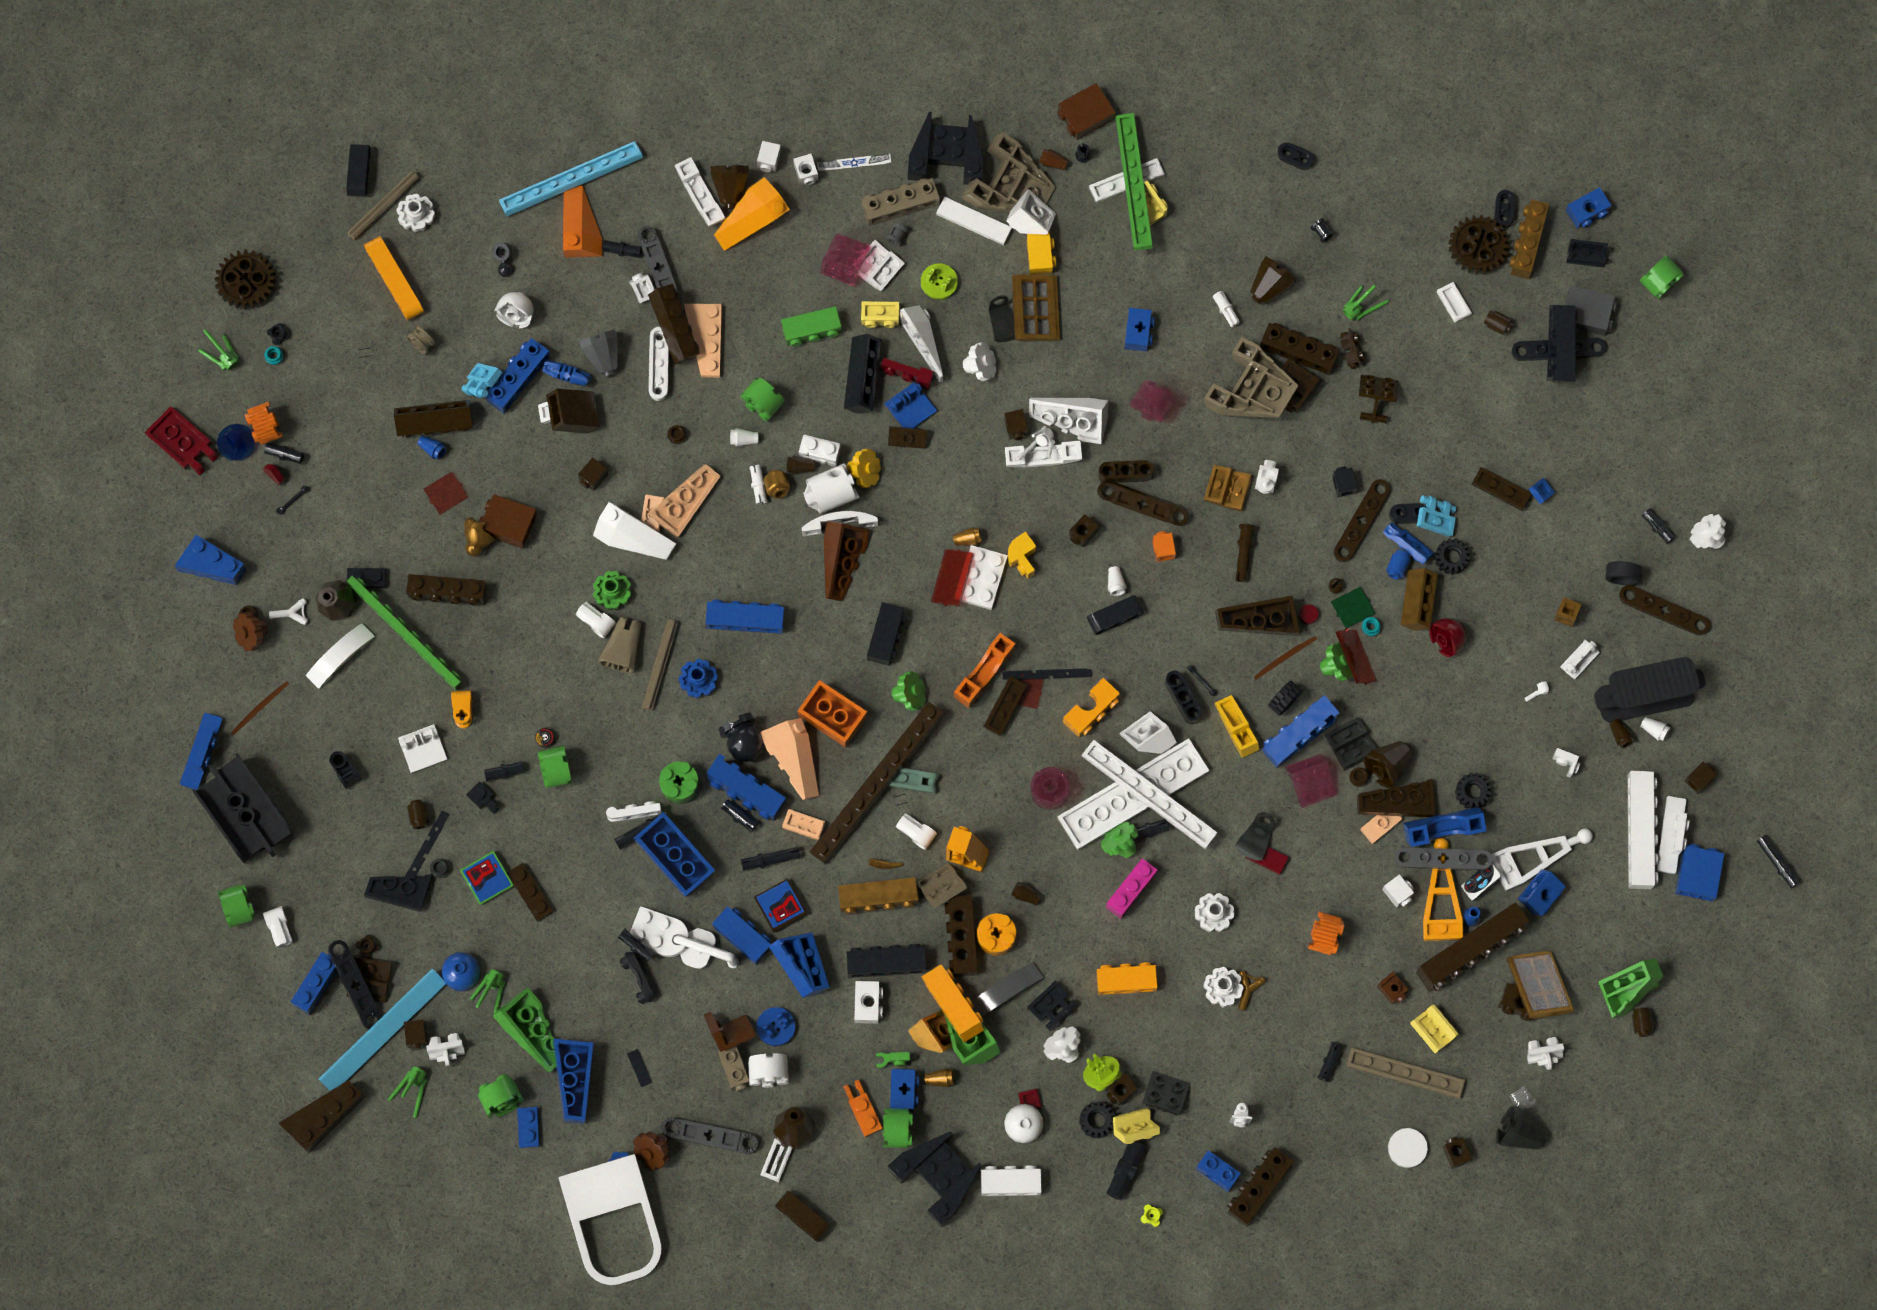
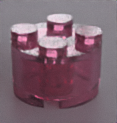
(1152, 401)
(1041, 781)

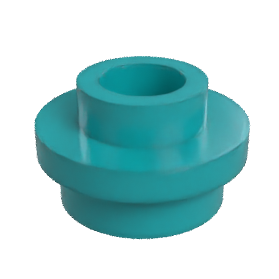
(271, 350)
(1371, 620)

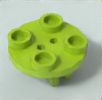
(946, 286)
(1101, 1072)

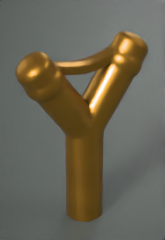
(1248, 989)

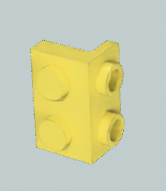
(1156, 207)
(880, 313)
(1434, 1028)
(1135, 1126)

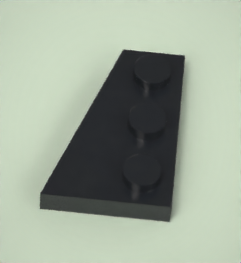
(399, 891)

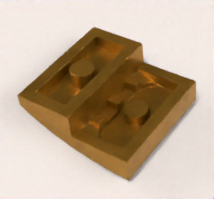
(1228, 488)

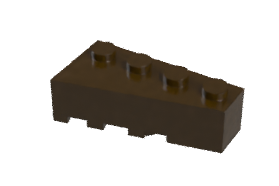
(1264, 617)

